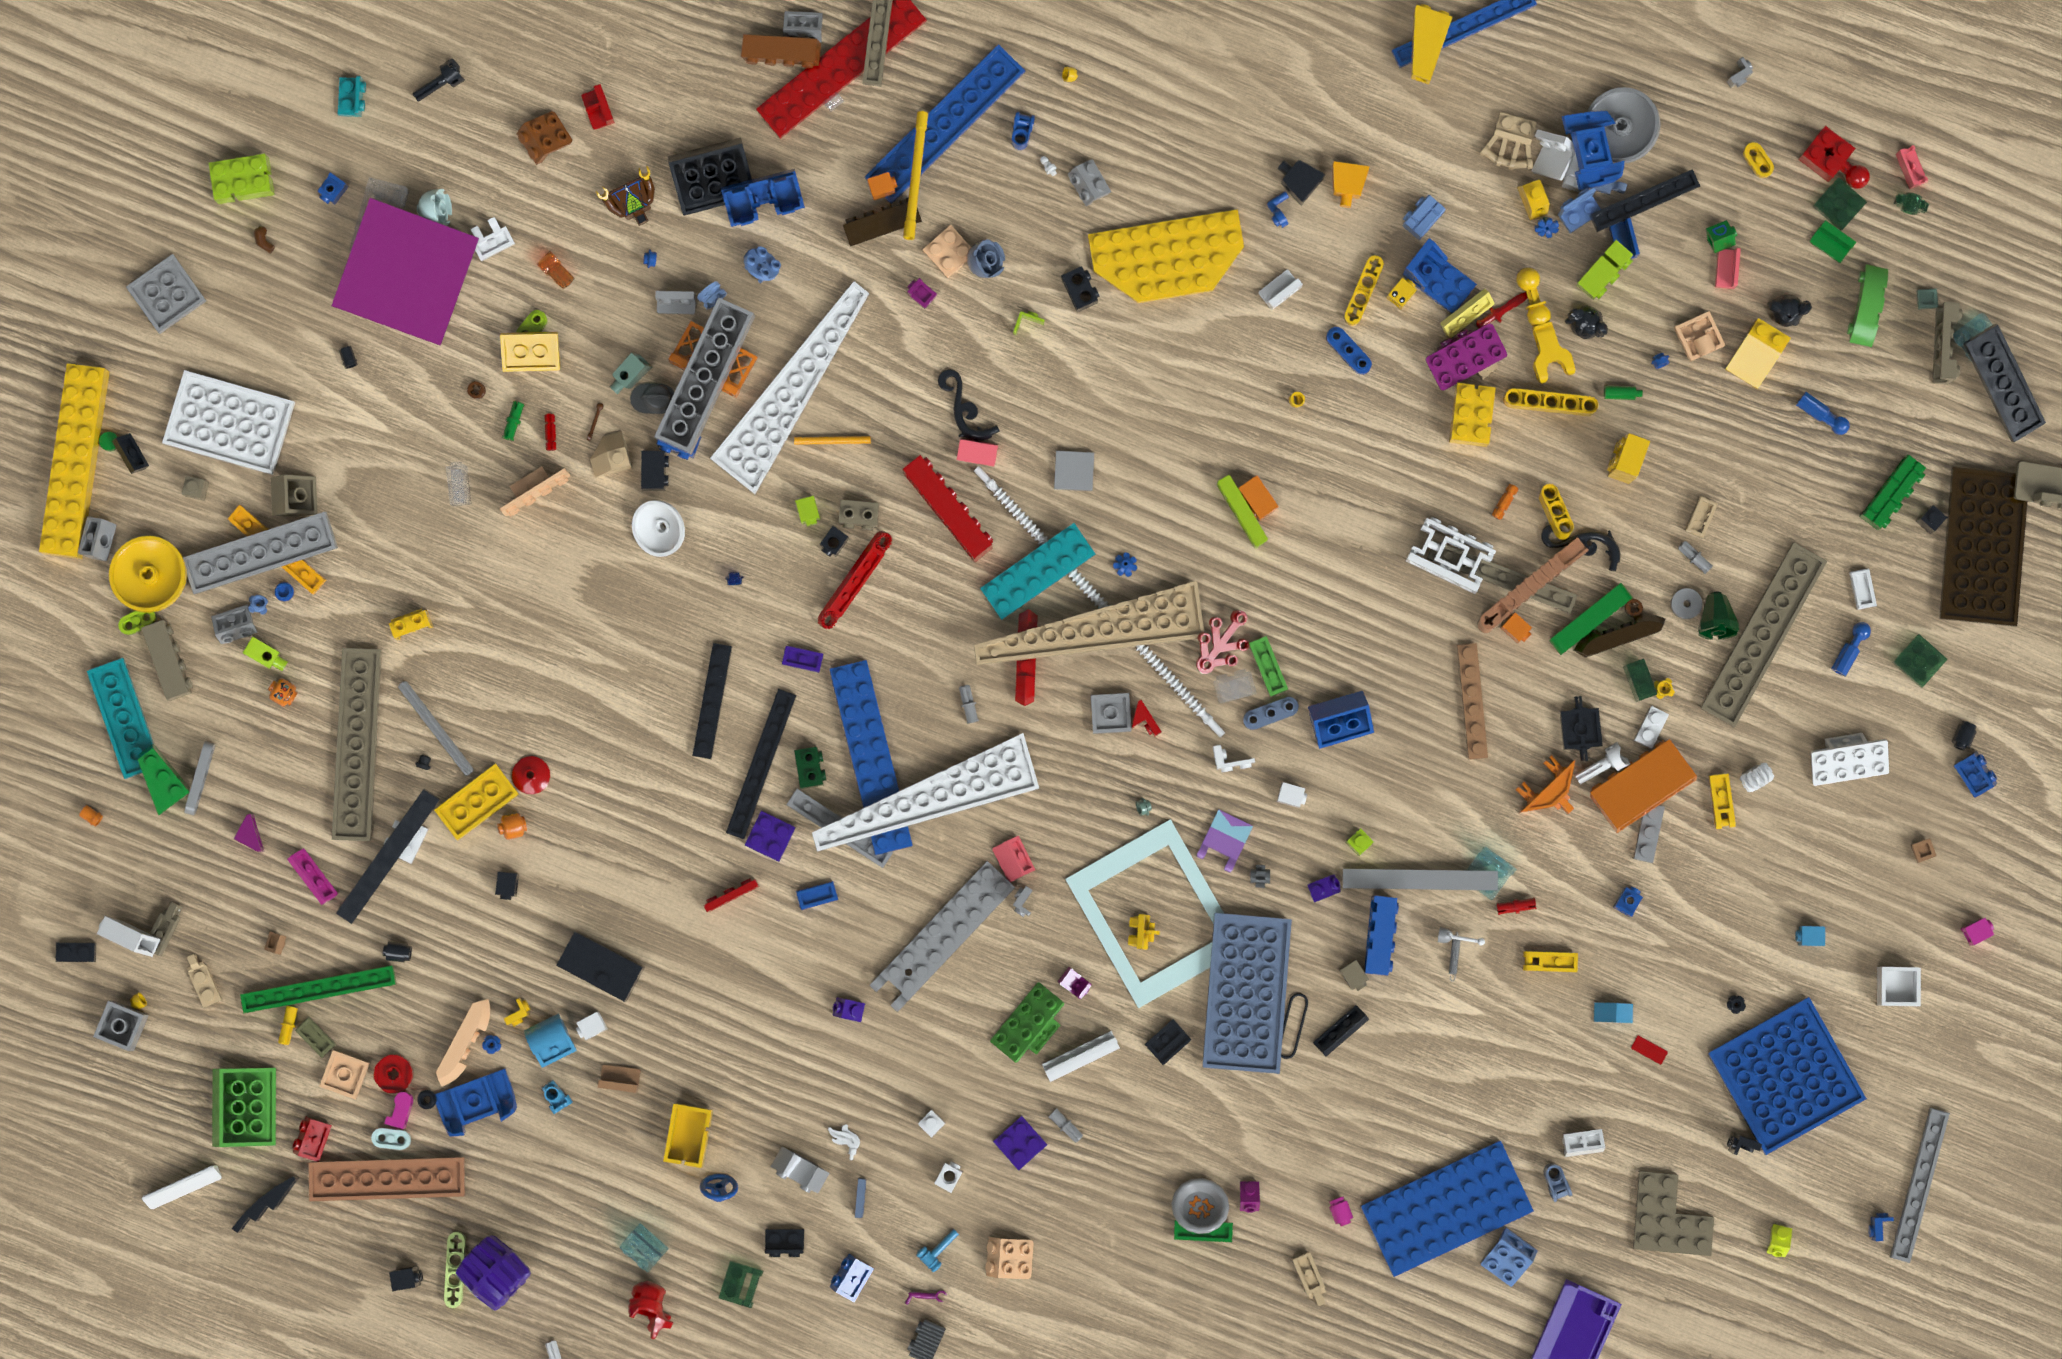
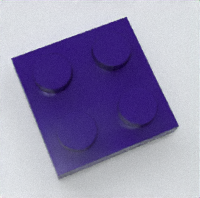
(770, 836)
(1020, 1143)

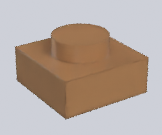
(1923, 850)
(275, 943)

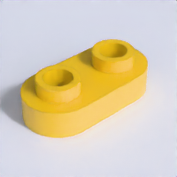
(1758, 160)

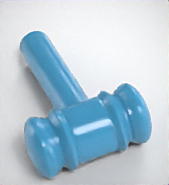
(929, 1258)

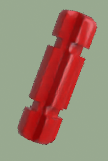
(550, 432)

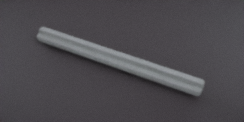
(436, 728)

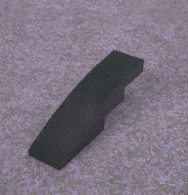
(270, 1200)

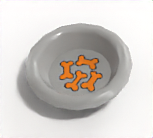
(1200, 1205)

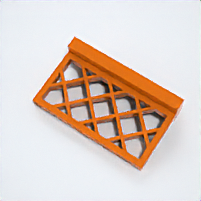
(682, 361)

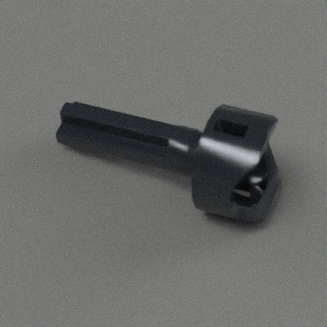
(448, 75)

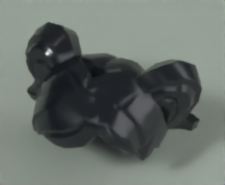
(1789, 305)
(1587, 322)

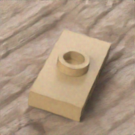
(1701, 517)

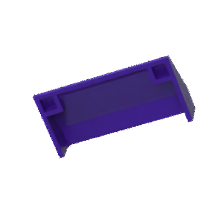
(1577, 1324)

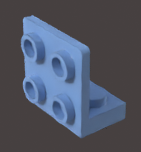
(1576, 212)
(1509, 1257)

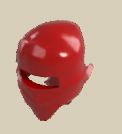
(648, 1302)

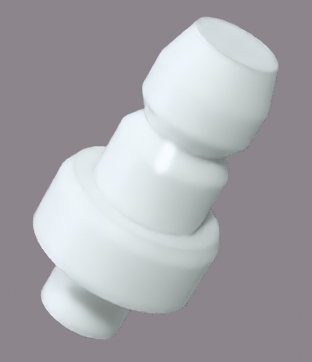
(1049, 168)

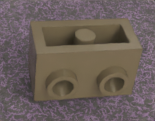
(858, 514)

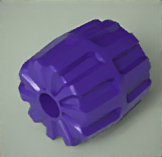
(493, 1272)

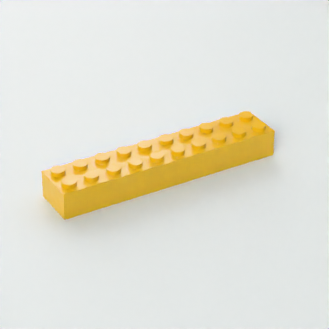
(74, 460)

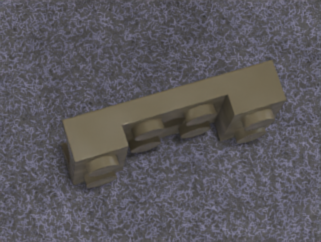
(1944, 368)

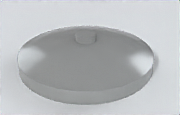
(1635, 120)

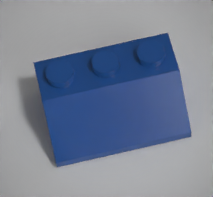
(1341, 719)

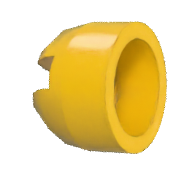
(1069, 74)
(1300, 399)
(138, 1001)

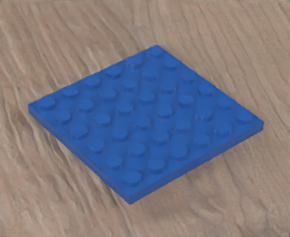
(1787, 1076)

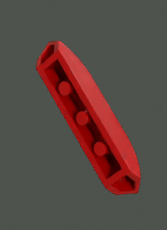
(1026, 668)

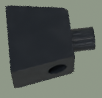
(1300, 179)

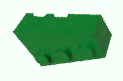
(162, 779)

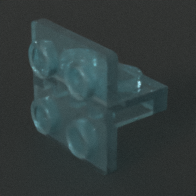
(643, 1248)

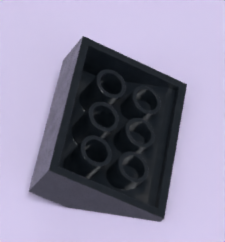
(704, 171)

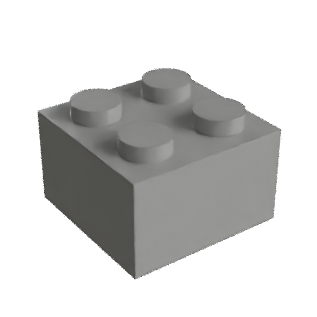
(121, 1025)

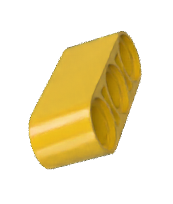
(1556, 520)

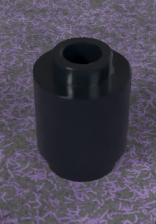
(1964, 735)
(397, 952)

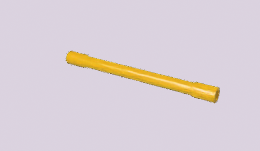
(910, 223)

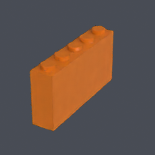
(1642, 785)

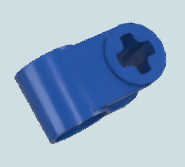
(1022, 127)

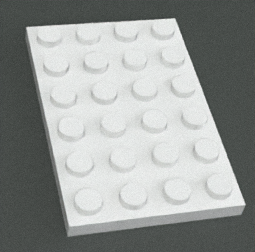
(228, 422)

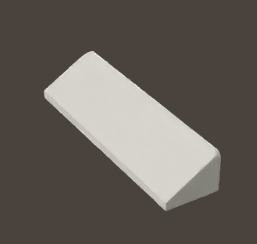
(182, 1187)

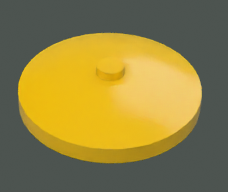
(147, 574)

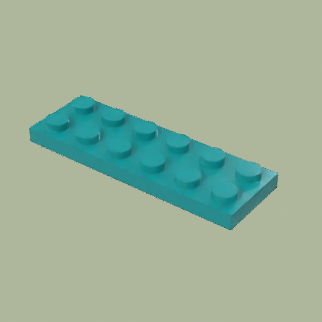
(1038, 571)
(121, 714)

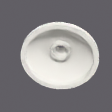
(650, 532)

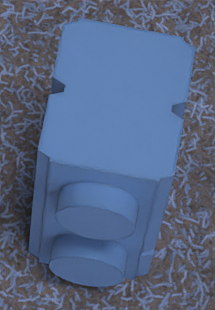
(1423, 217)

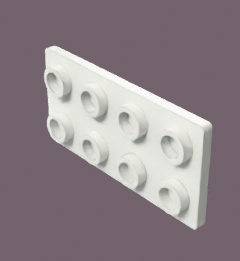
(1849, 759)

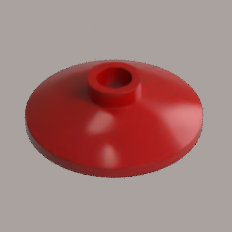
(540, 779)

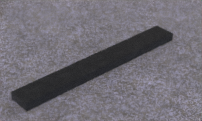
(761, 764)
(387, 856)

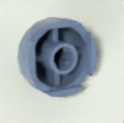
(986, 259)

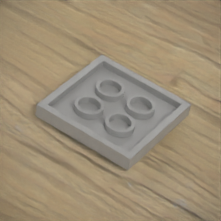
(166, 293)

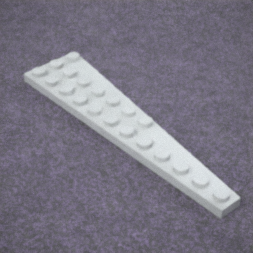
(766, 426)
(974, 782)

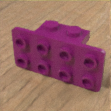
(1465, 355)

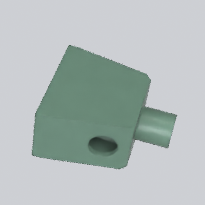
(636, 368)

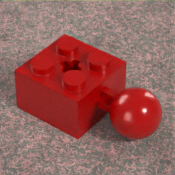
(1827, 167)

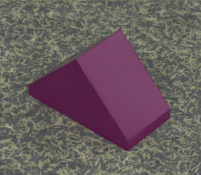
(249, 834)

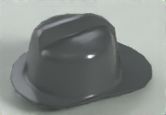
(651, 398)

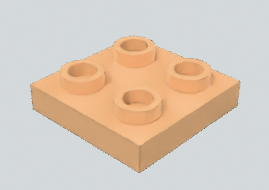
(1699, 336)

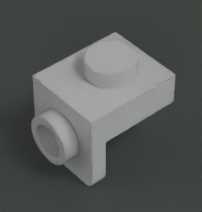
(1740, 78)

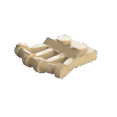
(1516, 131)

